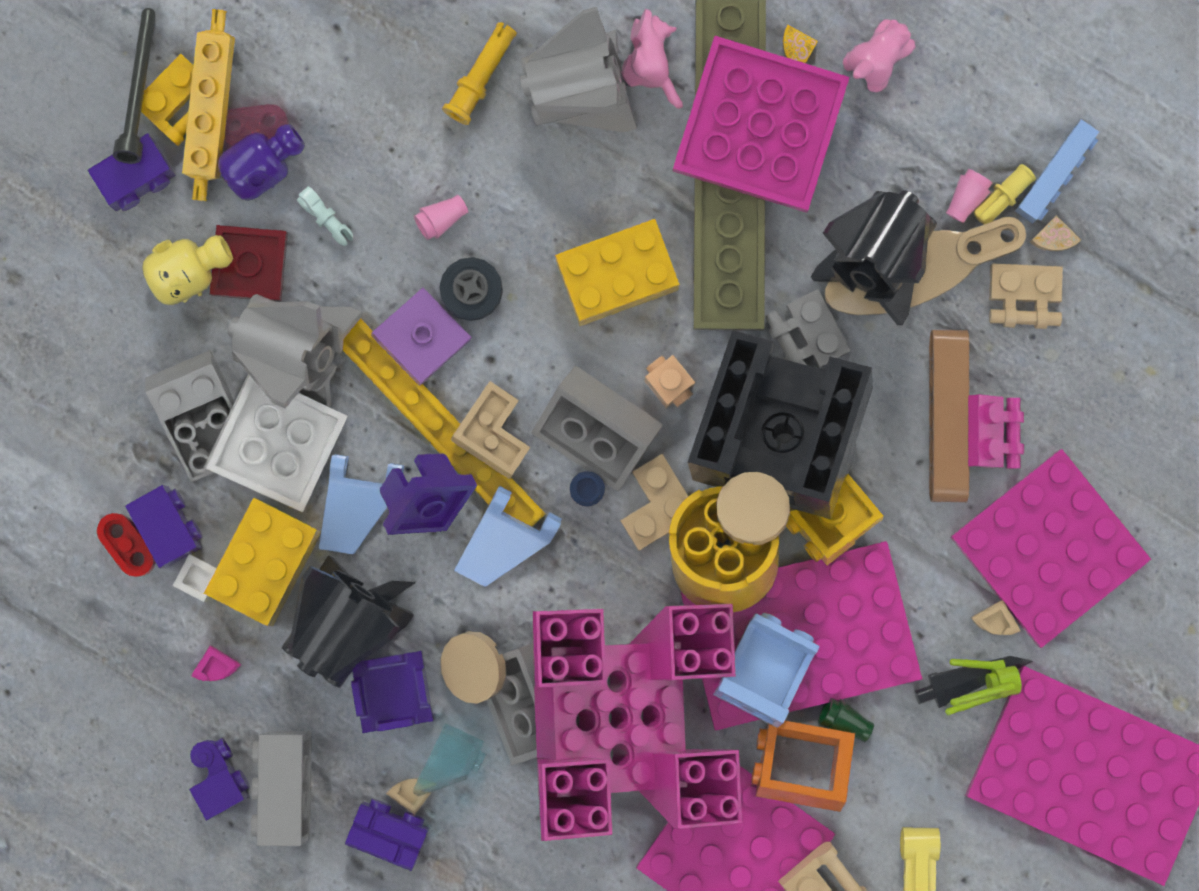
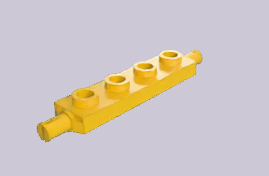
(208, 104)

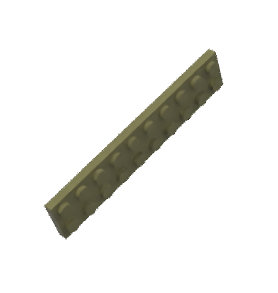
(728, 222)

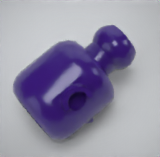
(259, 162)

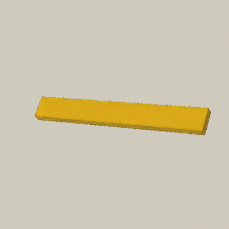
(433, 421)

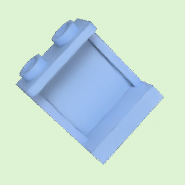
(767, 669)

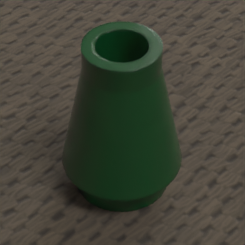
(843, 717)

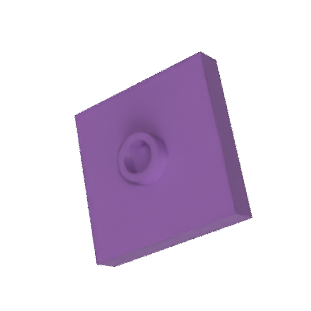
(421, 336)

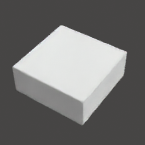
(195, 577)

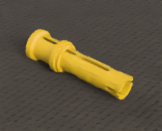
(472, 87)

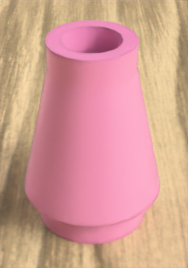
(968, 195)
(439, 217)

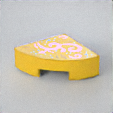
(797, 44)

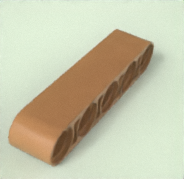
(948, 415)

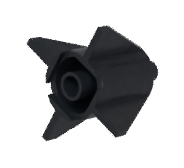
(880, 250)
(339, 623)

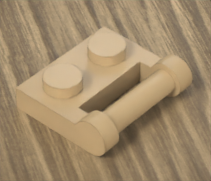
(805, 875)

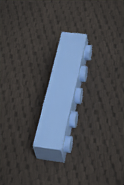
(1058, 172)

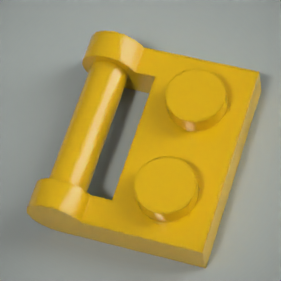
(167, 96)

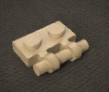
(1025, 284)

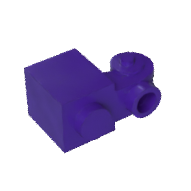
(223, 784)

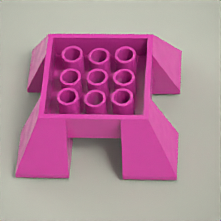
(648, 754)

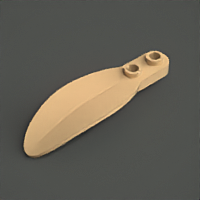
(946, 265)

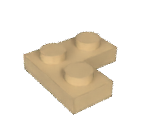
(482, 431)
(664, 495)

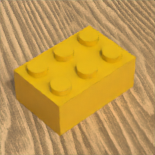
(617, 272)
(262, 562)

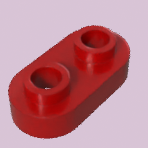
(126, 546)

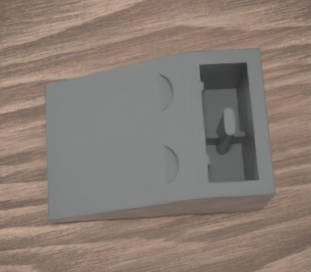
(192, 408)

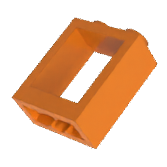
(831, 799)

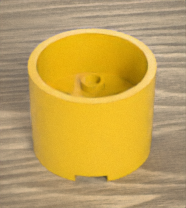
(715, 574)

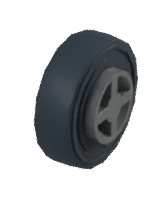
(460, 282)

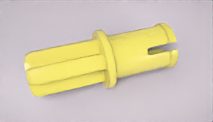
(1004, 194)

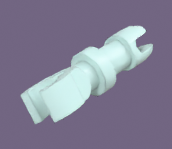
(325, 217)

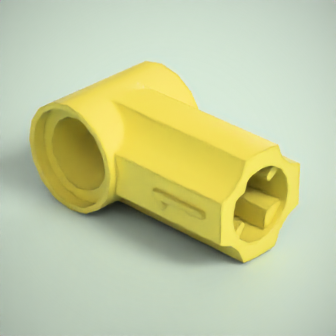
(920, 852)

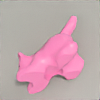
(877, 57)
(648, 61)

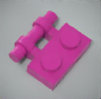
(986, 432)

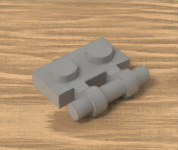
(816, 327)

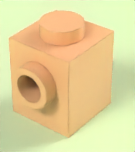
(669, 381)

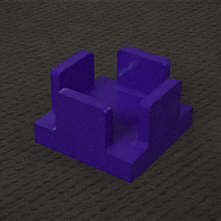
(426, 501)
(391, 692)

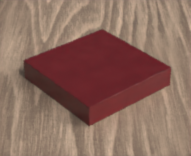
(255, 266)

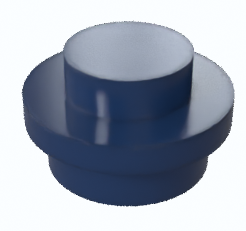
(587, 488)

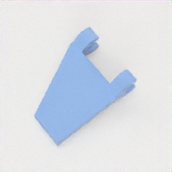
(350, 508)
(502, 542)

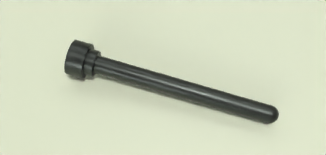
(128, 145)

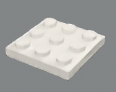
(275, 446)

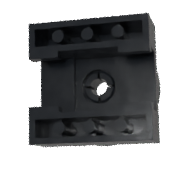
(771, 396)

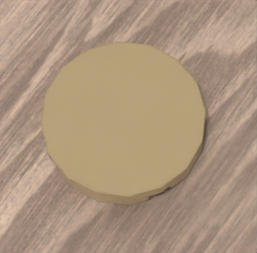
(753, 508)
(473, 667)

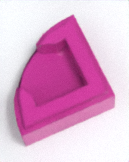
(215, 666)

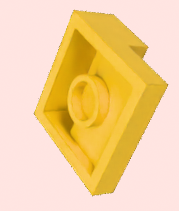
(832, 537)

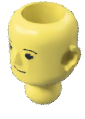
(184, 269)

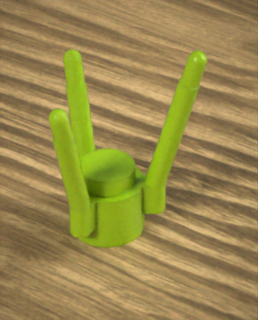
(1000, 684)

